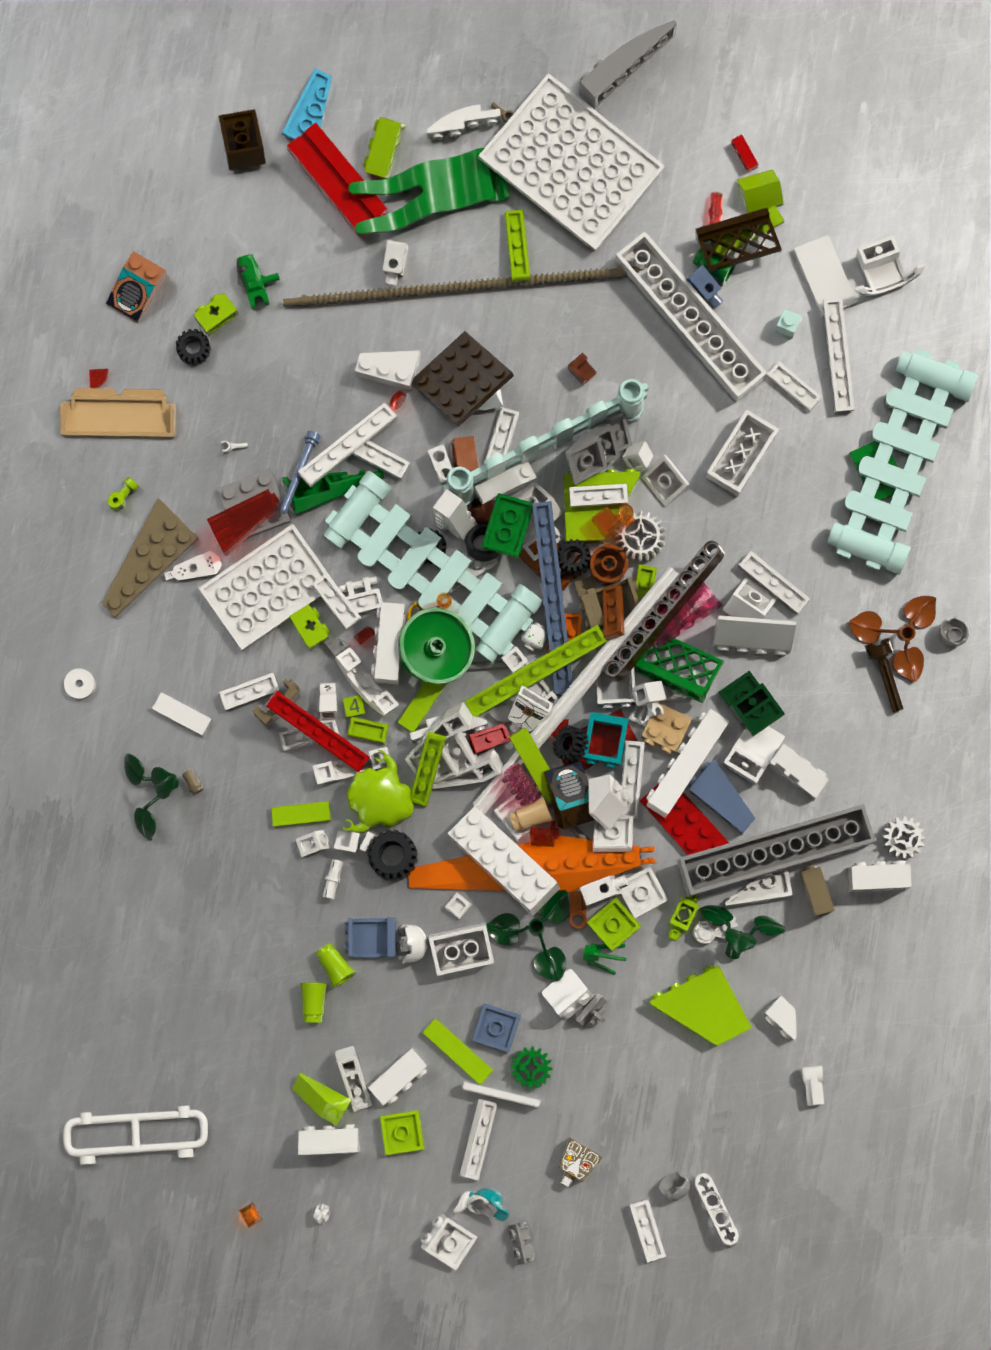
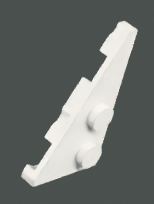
(762, 889)

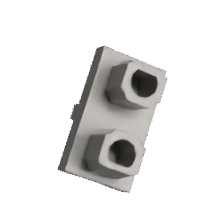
(592, 1012)

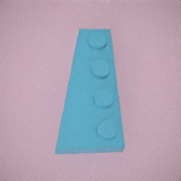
(310, 105)

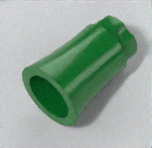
(721, 275)

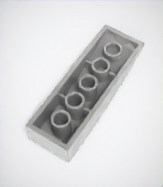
(623, 63)

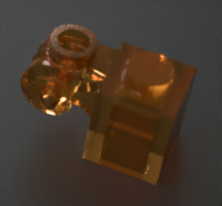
(609, 524)

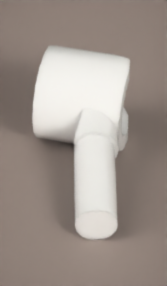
(233, 446)

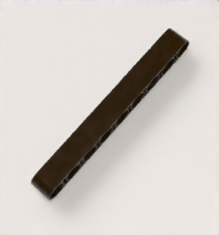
(663, 620)

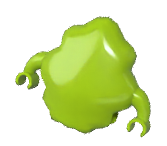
(379, 797)

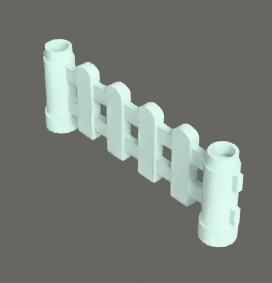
(628, 401)
(363, 502)
(879, 549)

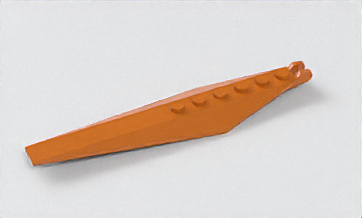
(568, 862)

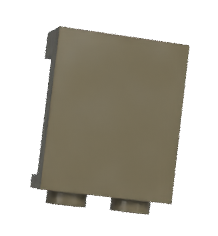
(630, 599)
(270, 717)

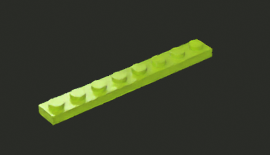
(536, 670)

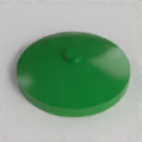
(436, 646)

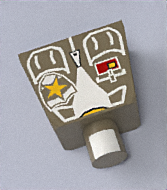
(577, 1162)

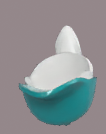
(483, 1202)

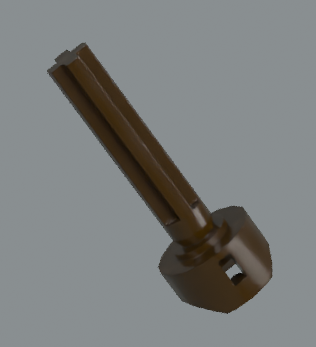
(880, 652)

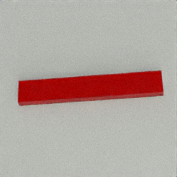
(317, 731)

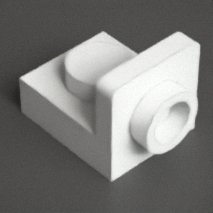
(312, 843)

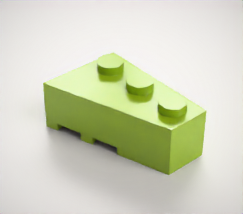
(383, 147)

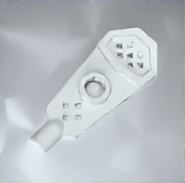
(202, 567)

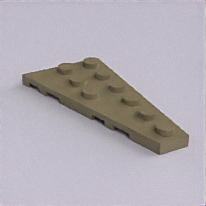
(154, 551)

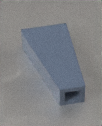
(721, 797)

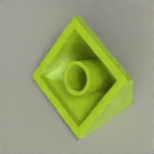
(761, 191)

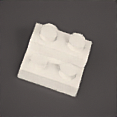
(448, 1241)

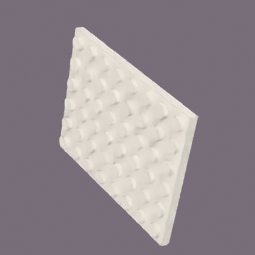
(571, 162)

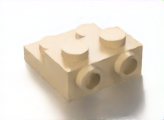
(666, 730)

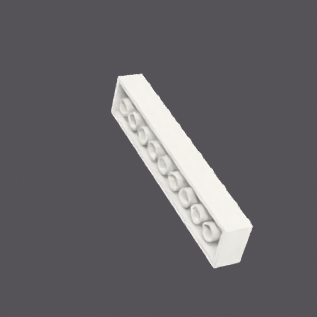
(691, 317)

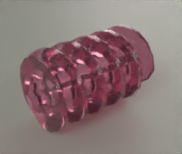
(521, 784)

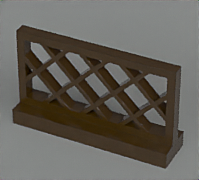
(729, 228)

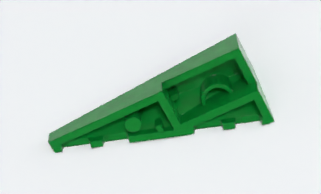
(325, 489)

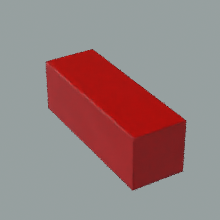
(744, 153)

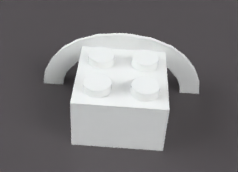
(883, 267)

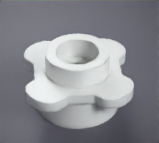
(322, 1213)

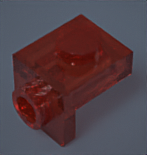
(544, 836)

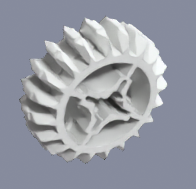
(649, 536)

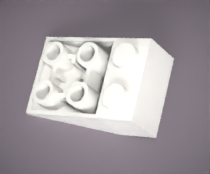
(753, 754)

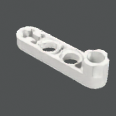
(714, 1210)

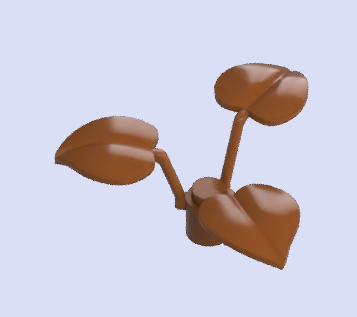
(920, 612)

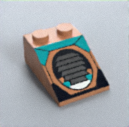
(136, 287)

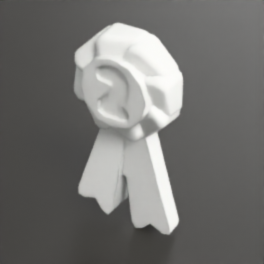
(706, 932)

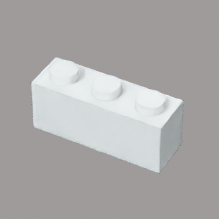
(398, 1077)

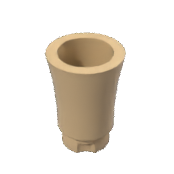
(531, 815)

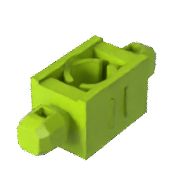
(678, 927)

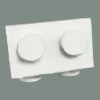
(567, 994)

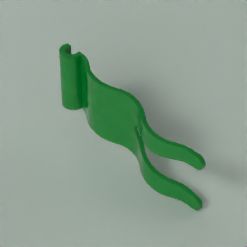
(445, 187)

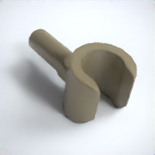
(502, 112)

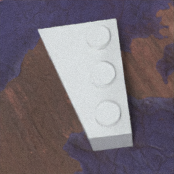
(389, 368)
(798, 772)

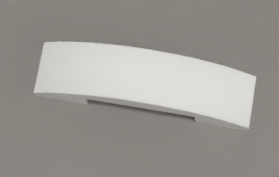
(516, 660)
(364, 684)
(338, 770)

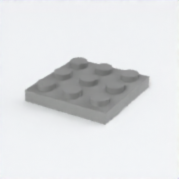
(250, 486)

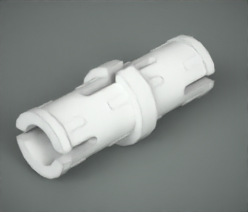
(332, 879)

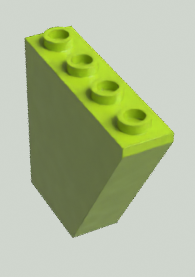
(579, 519)
(704, 1006)

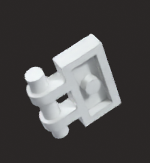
(363, 601)

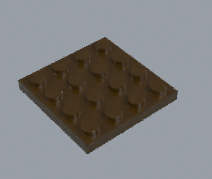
(462, 378)

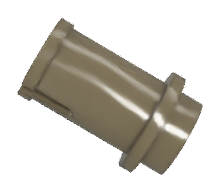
(192, 781)

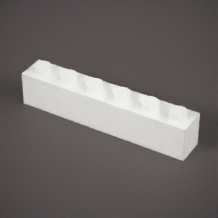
(687, 763)

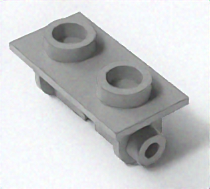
(522, 1252)

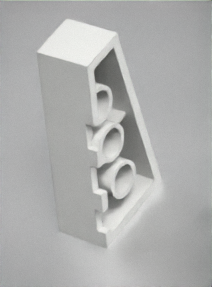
(453, 516)

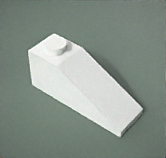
(506, 482)
(353, 1078)

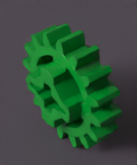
(522, 1067)

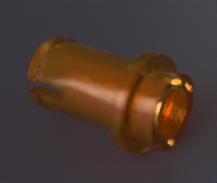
(441, 596)

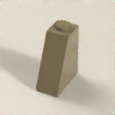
(816, 891)

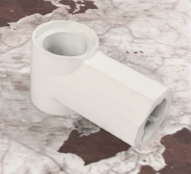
(813, 1080)

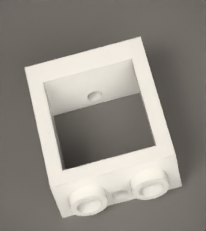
(609, 703)

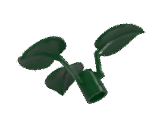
(163, 783)
(505, 931)
(738, 940)

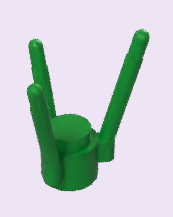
(593, 953)

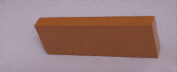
(613, 612)

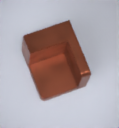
(581, 369)
(480, 512)

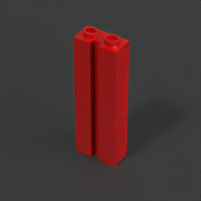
(333, 176)

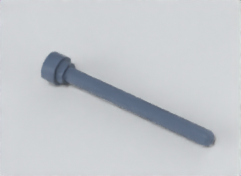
(312, 439)

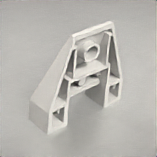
(458, 761)

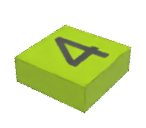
(354, 706)

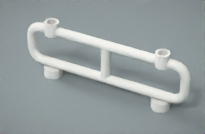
(184, 1149)

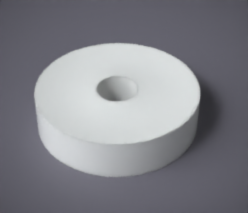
(79, 675)

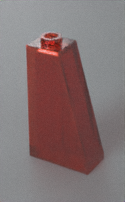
(241, 520)

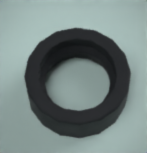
(475, 553)

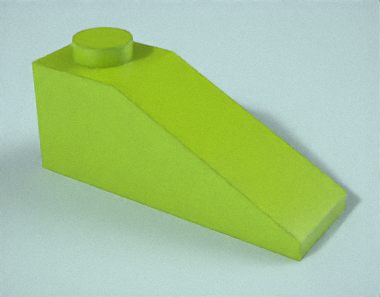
(322, 1099)

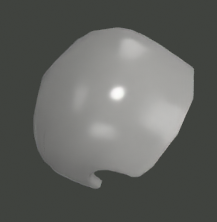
(954, 632)
(674, 1186)

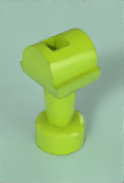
(117, 499)

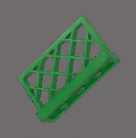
(674, 681)

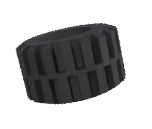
(381, 843)

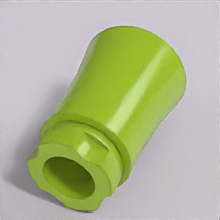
(335, 966)
(313, 1001)

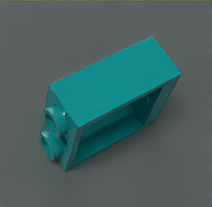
(611, 721)

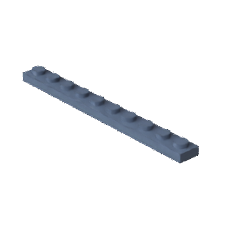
(551, 588)

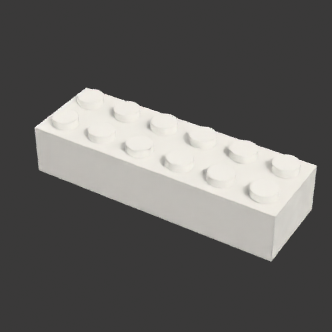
(504, 860)

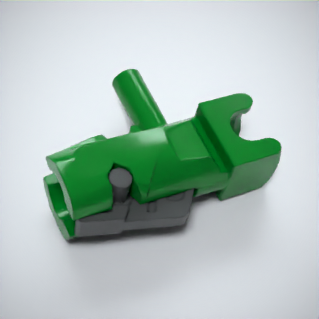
(252, 280)

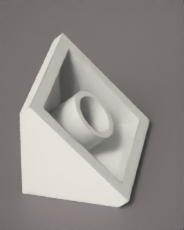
(665, 481)

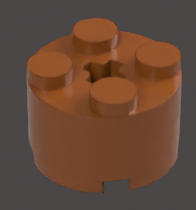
(598, 564)

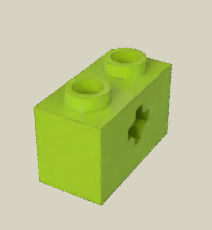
(210, 322)
(311, 638)

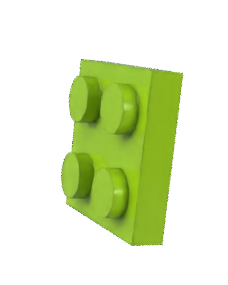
(613, 924)
(402, 1132)

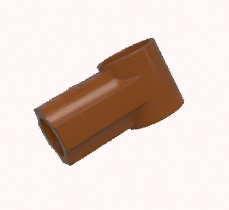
(577, 908)

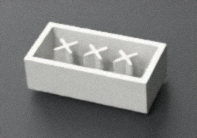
(742, 453)
(386, 653)

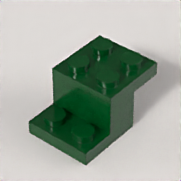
(751, 703)

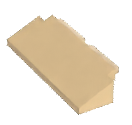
(112, 414)

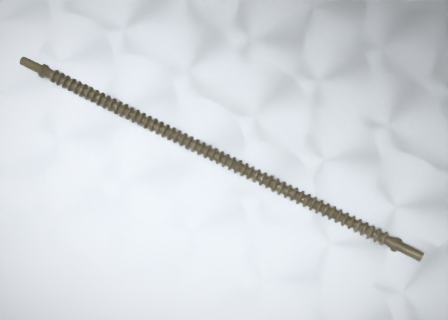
(306, 300)

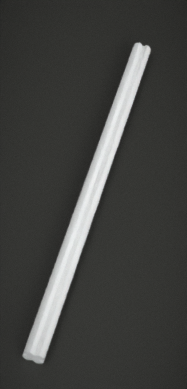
(578, 687)

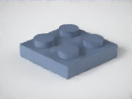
(496, 1027)

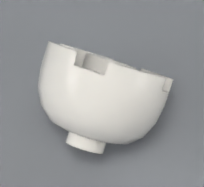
(412, 943)

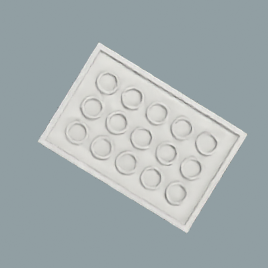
(265, 587)

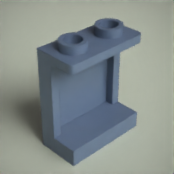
(371, 937)

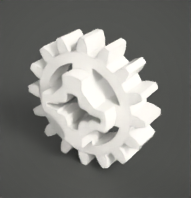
(900, 828)

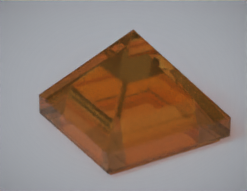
(250, 1215)

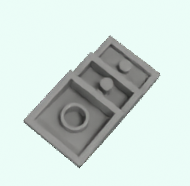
(598, 447)

